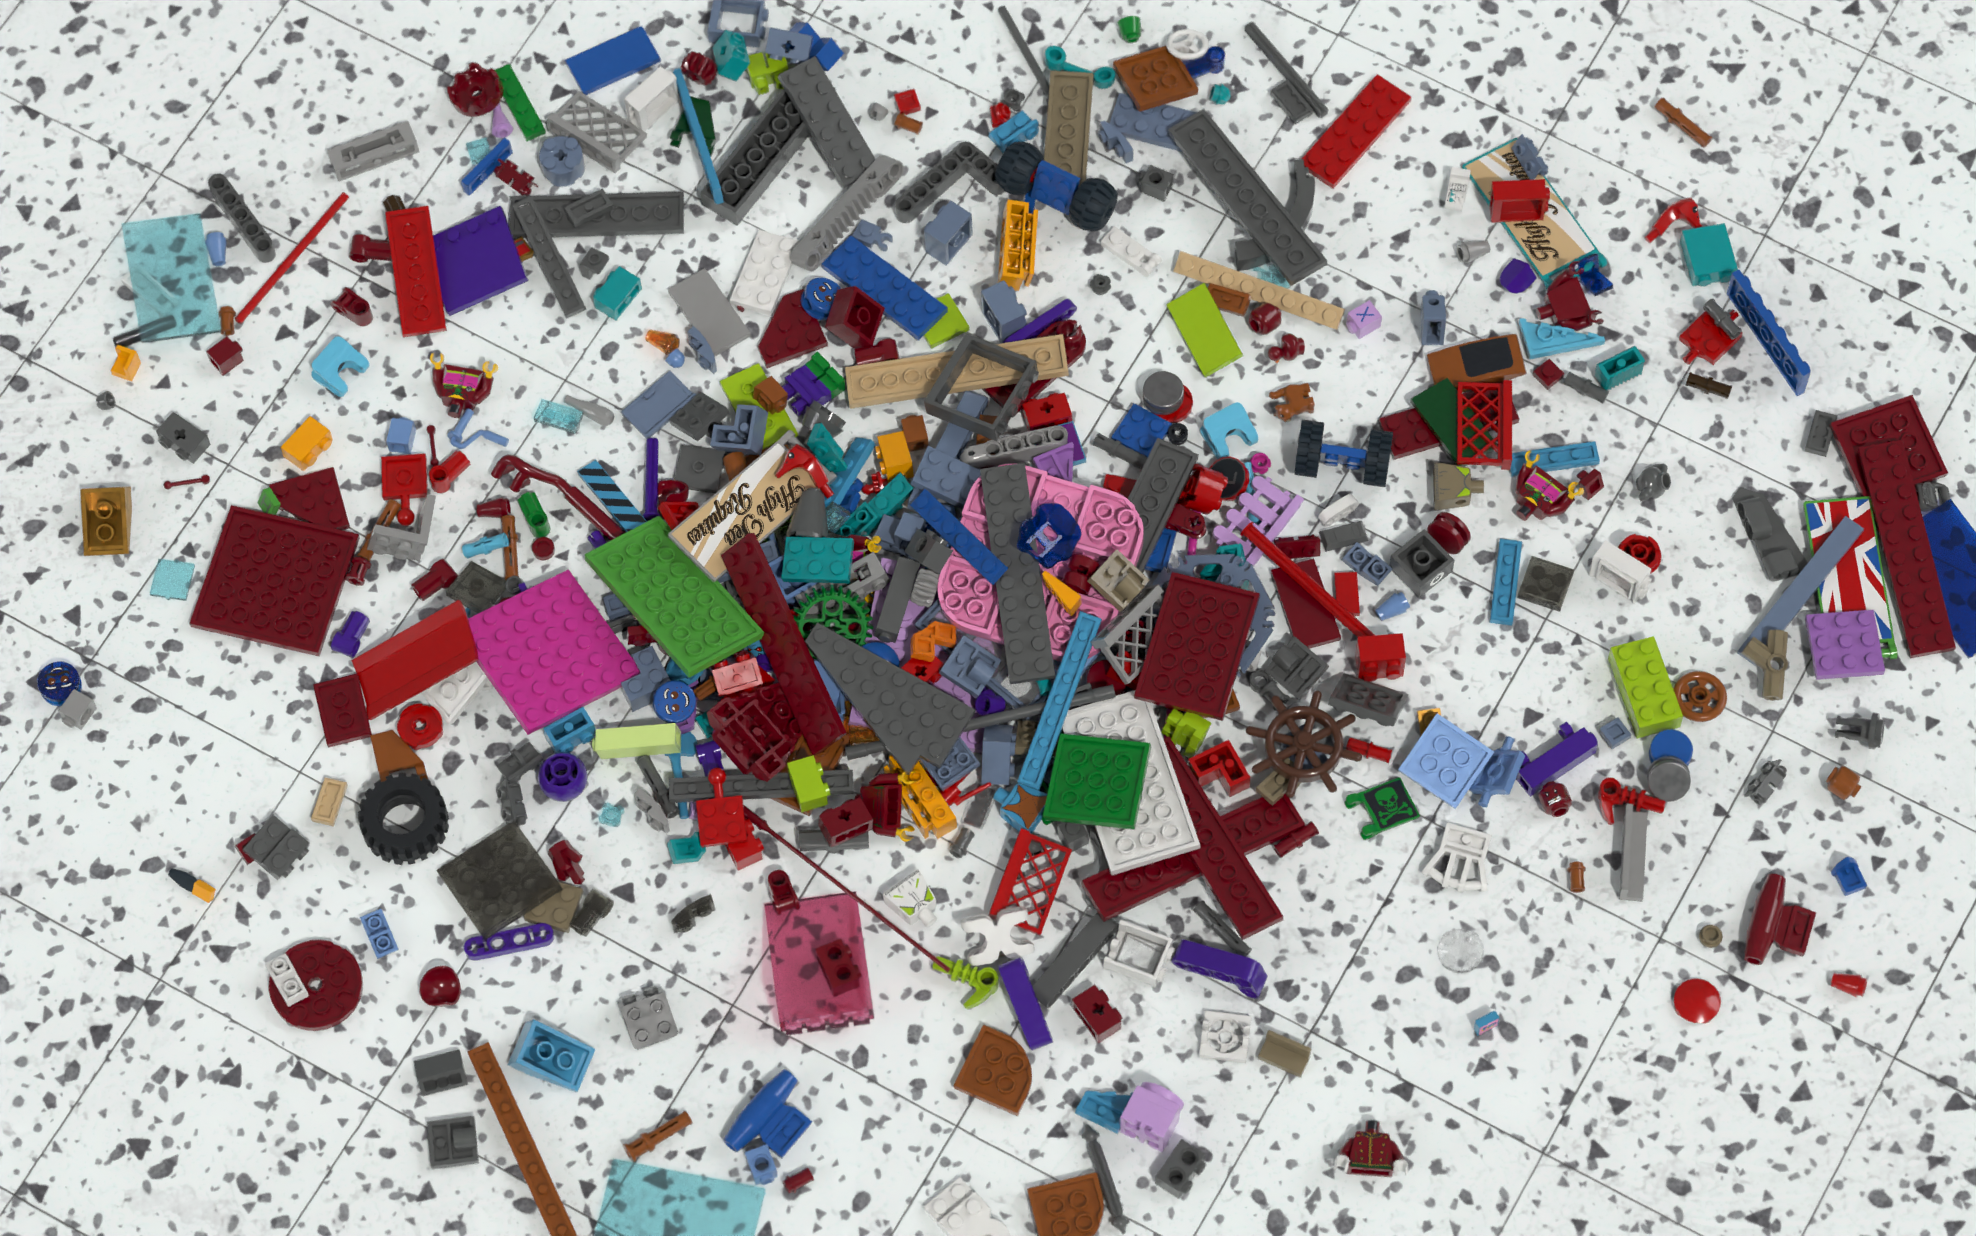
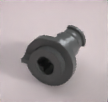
(1871, 731)

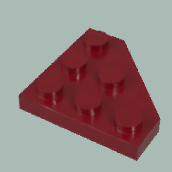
(790, 332)
(313, 499)

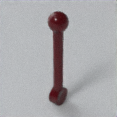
(431, 431)
(205, 479)

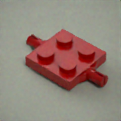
(1706, 339)

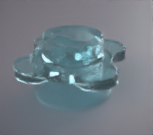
(615, 820)

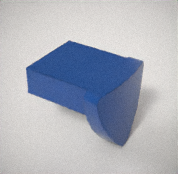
(1849, 876)

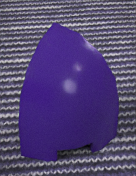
(1517, 276)

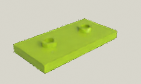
(740, 390)

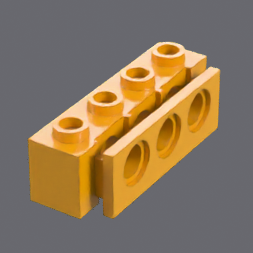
(1012, 244)
(928, 801)

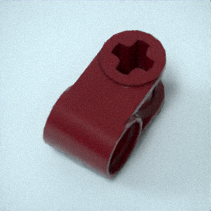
(350, 304)
(1183, 520)
(782, 892)

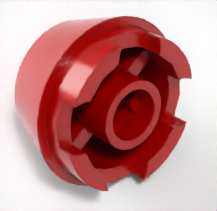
(1643, 549)

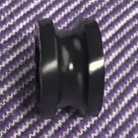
(1183, 431)

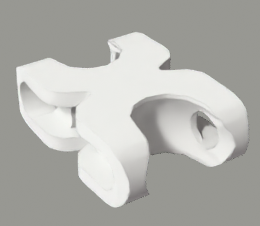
(997, 936)

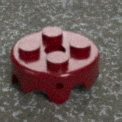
(473, 80)

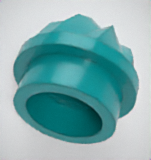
(1219, 94)

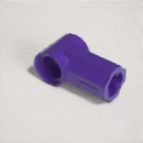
(348, 639)
(709, 756)

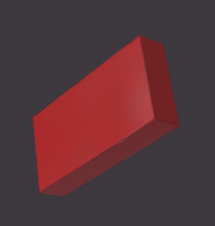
(1347, 591)

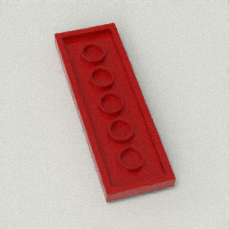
(1355, 131)
(415, 271)

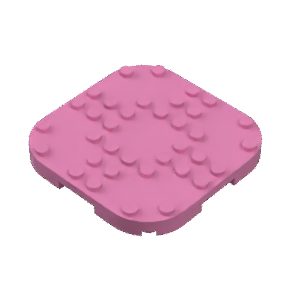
(1106, 524)

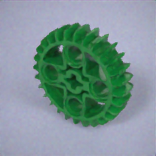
(841, 625)

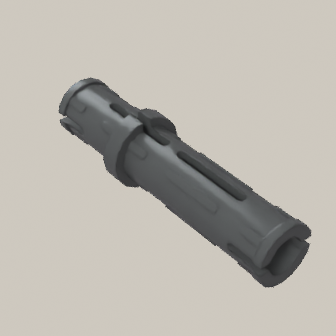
(1116, 449)
(657, 785)
(1215, 922)

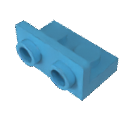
(1017, 129)

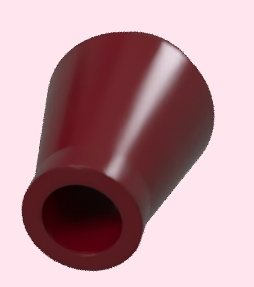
(495, 508)

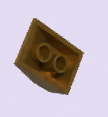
(106, 520)

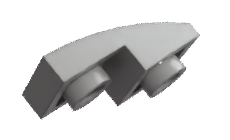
(655, 814)

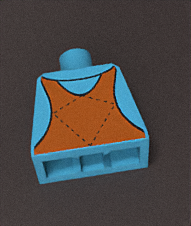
(1021, 806)

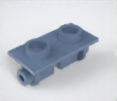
(1526, 154)

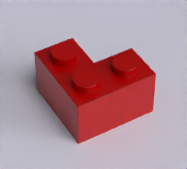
(1223, 764)

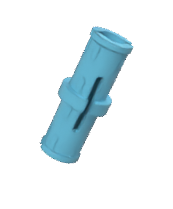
(485, 545)

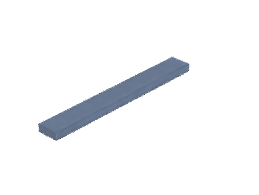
(1807, 581)

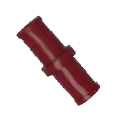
(1295, 839)

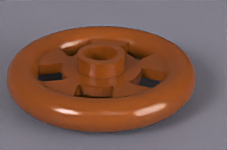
(1702, 678)

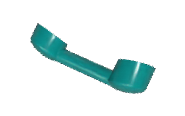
(1056, 61)

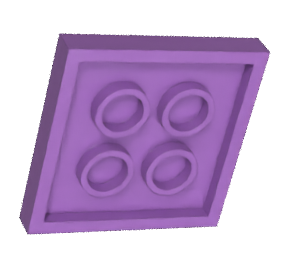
(1844, 644)

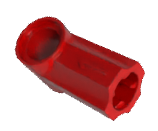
(449, 470)

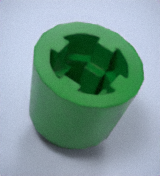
(1130, 28)

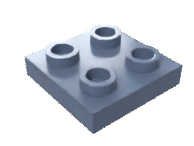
(970, 666)

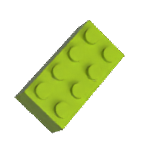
(1645, 687)

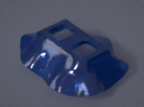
(1062, 524)

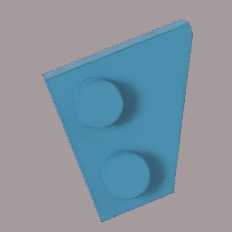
(1103, 1108)

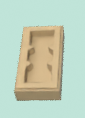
(329, 802)

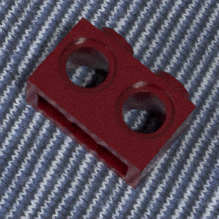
(834, 968)

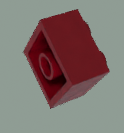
(854, 317)

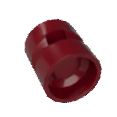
(1076, 580)

